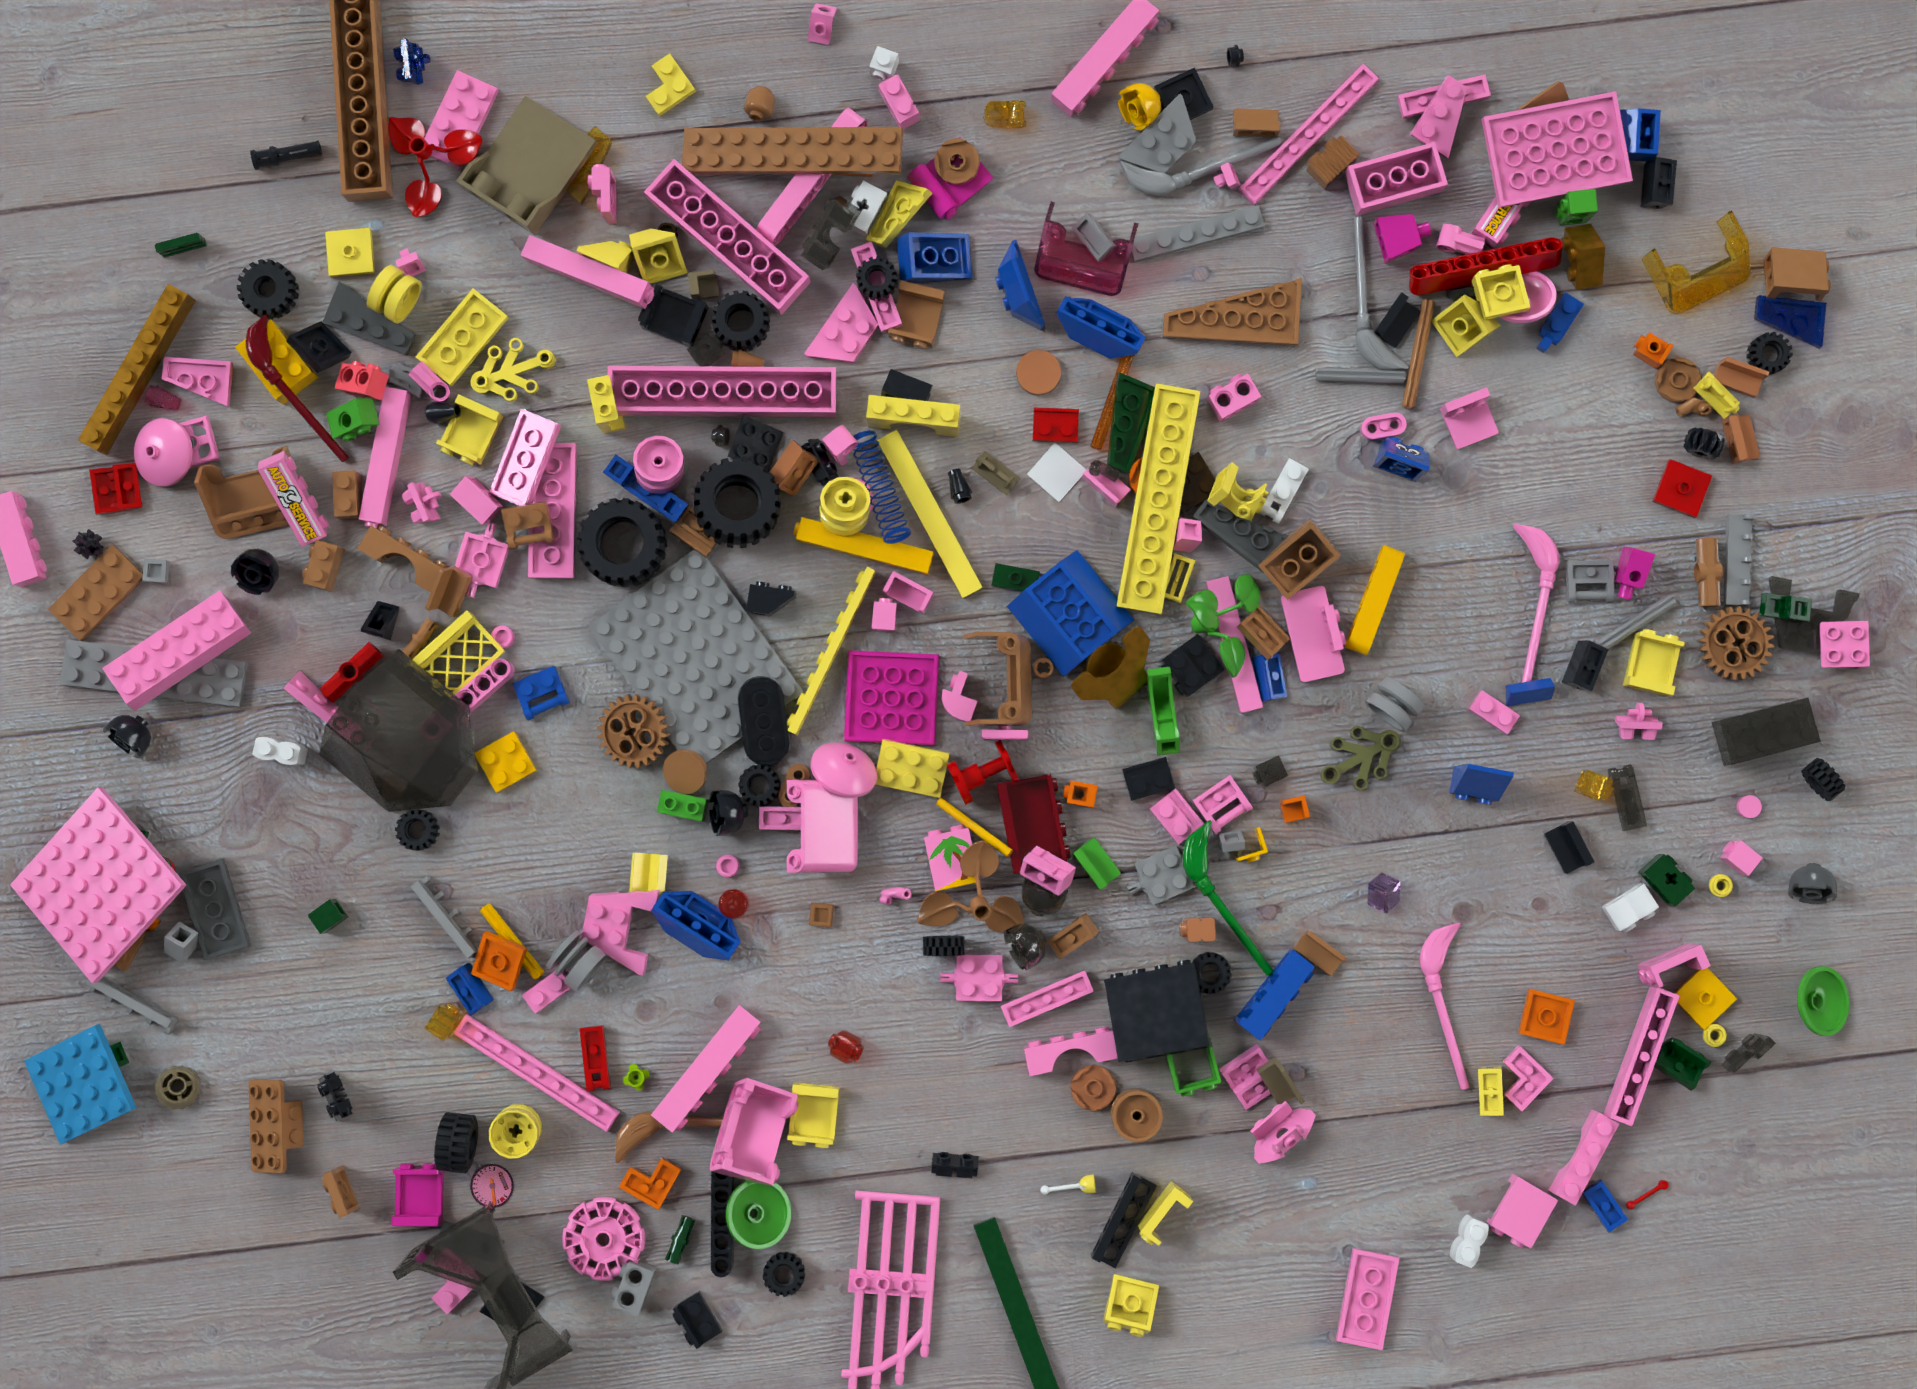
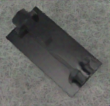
(825, 468)
(964, 1164)

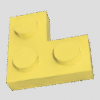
(675, 86)

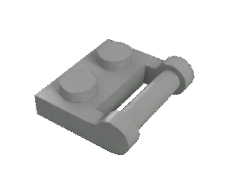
(1590, 573)

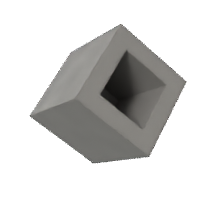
(180, 942)

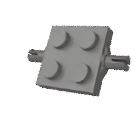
(1161, 876)

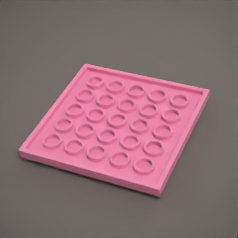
(98, 885)

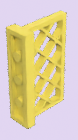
(447, 639)

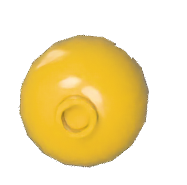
(1139, 105)

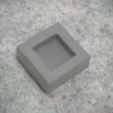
(155, 571)

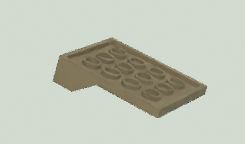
(528, 165)

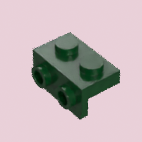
(1681, 1063)

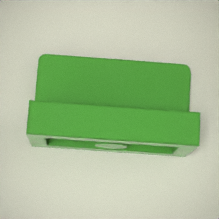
(1096, 863)

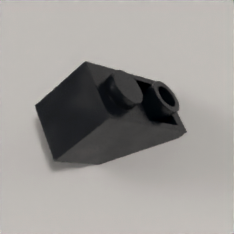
(768, 600)

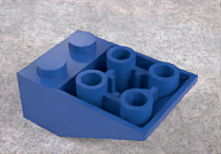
(1641, 133)

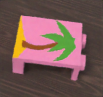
(944, 857)

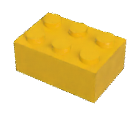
(293, 368)

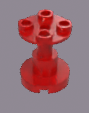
(974, 776)

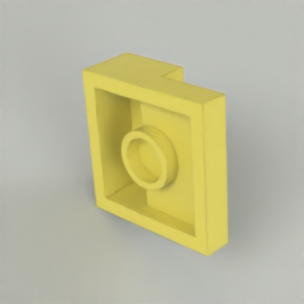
(1501, 291)
(1130, 1305)

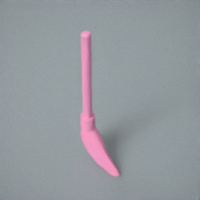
(1547, 560)
(1431, 962)

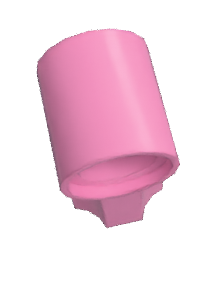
(1453, 240)
(429, 381)

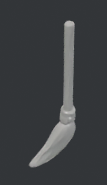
(1162, 184)
(1369, 342)

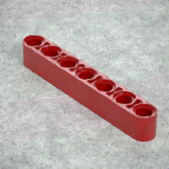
(1460, 270)

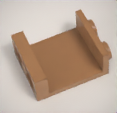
(919, 313)

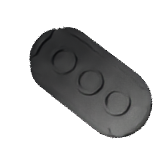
(763, 720)

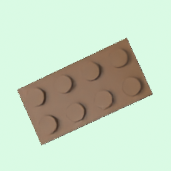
(96, 593)

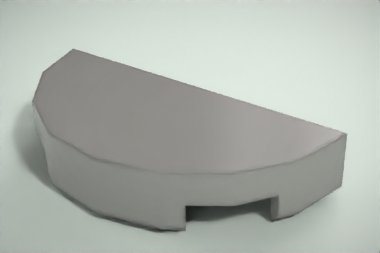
(400, 378)

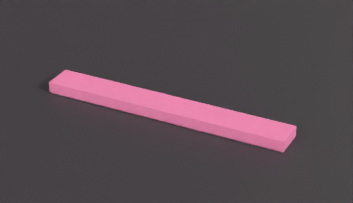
(1308, 134)
(536, 1072)

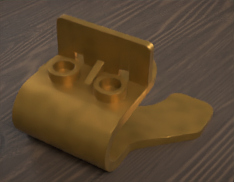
(1114, 671)

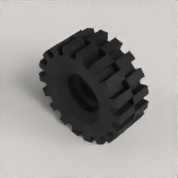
(281, 298)

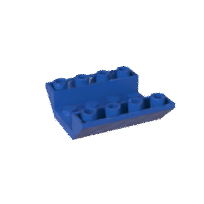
(1069, 612)

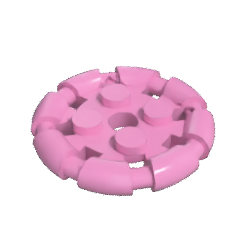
(602, 1224)

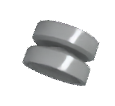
(1395, 704)

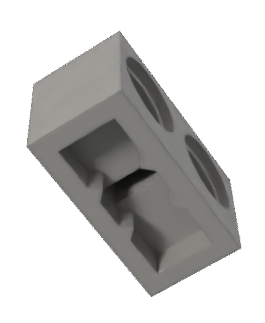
(638, 1289)

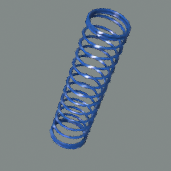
(895, 529)

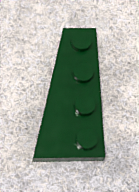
(1129, 421)

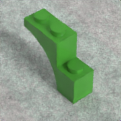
(1163, 711)

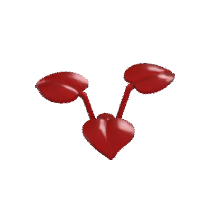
(408, 137)

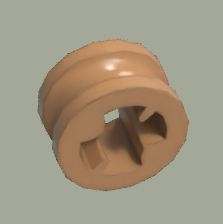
(1043, 675)

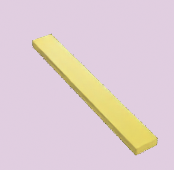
(929, 514)

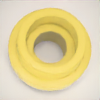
(1727, 885)
(1721, 1035)

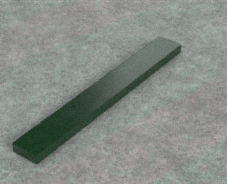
(1015, 1304)

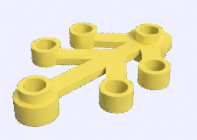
(509, 371)

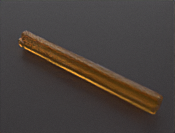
(1107, 412)

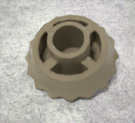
(177, 1087)

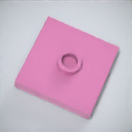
(1005, 733)

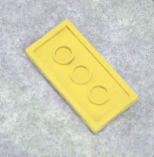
(462, 337)

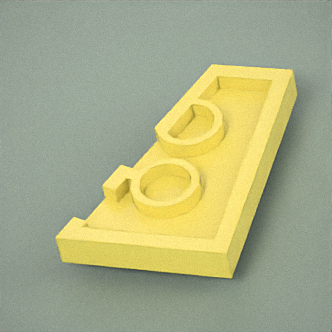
(896, 212)

